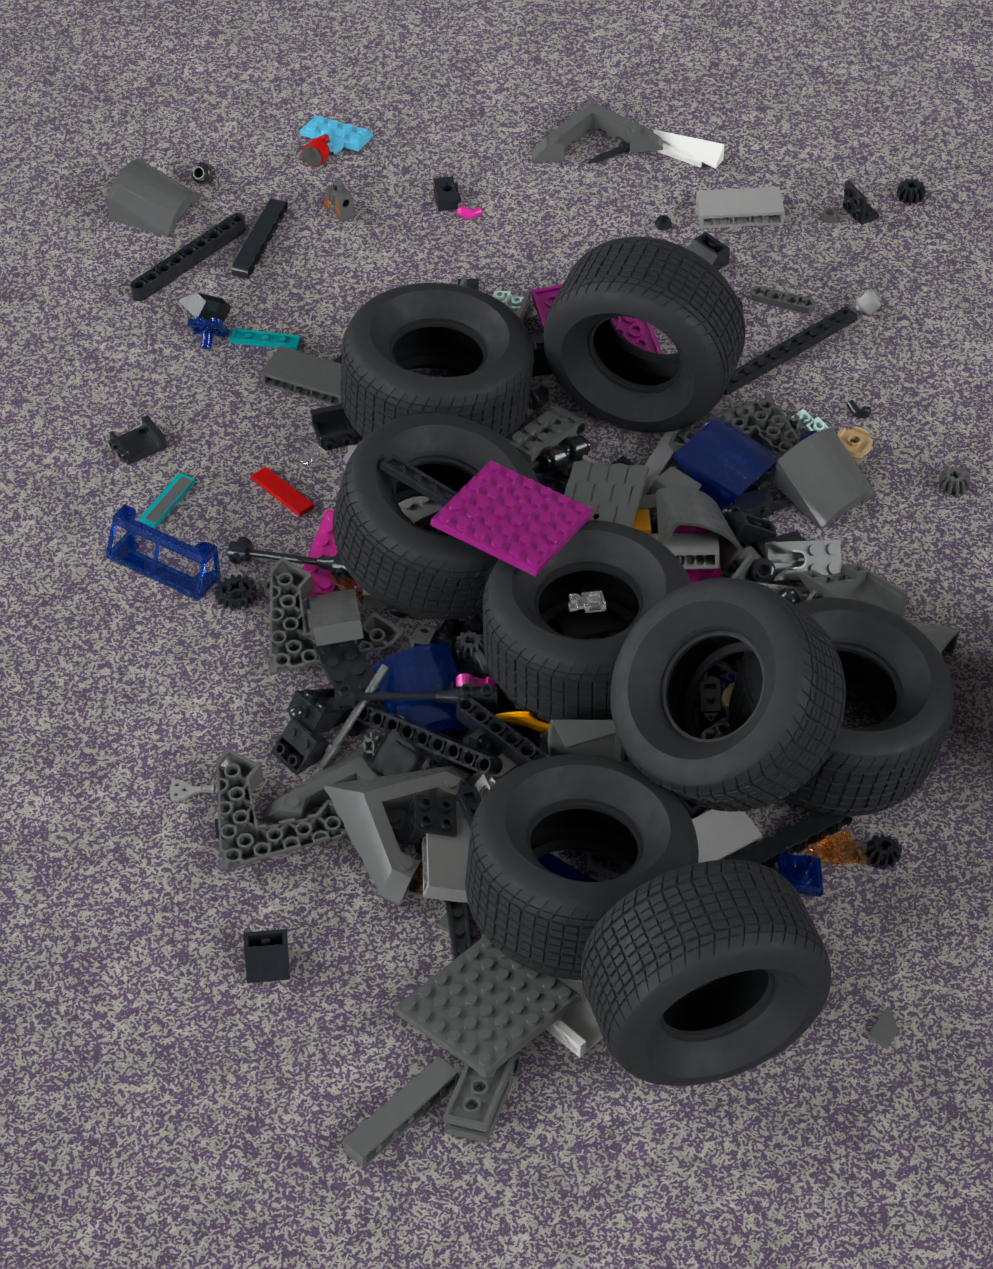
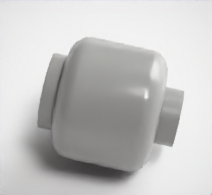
(868, 302)

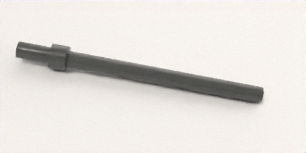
(332, 749)

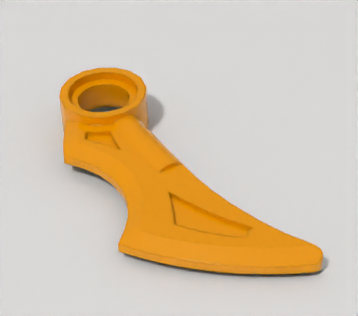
(524, 719)

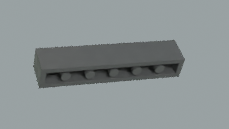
(400, 1111)

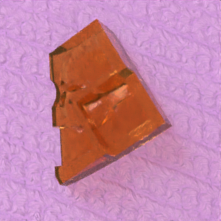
(838, 850)

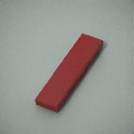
(282, 491)

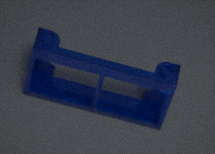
(125, 553)

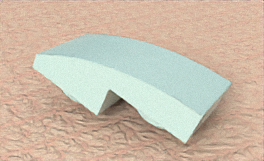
(506, 298)
(810, 423)

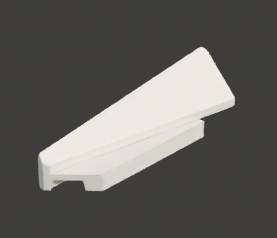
(691, 149)

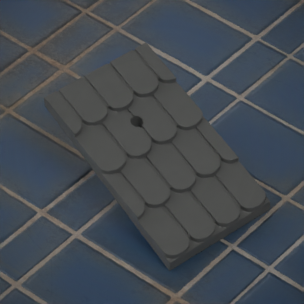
(608, 489)

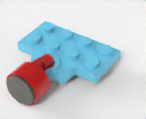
(329, 137)

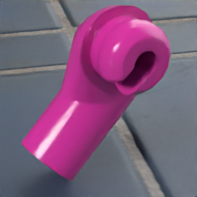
(468, 213)

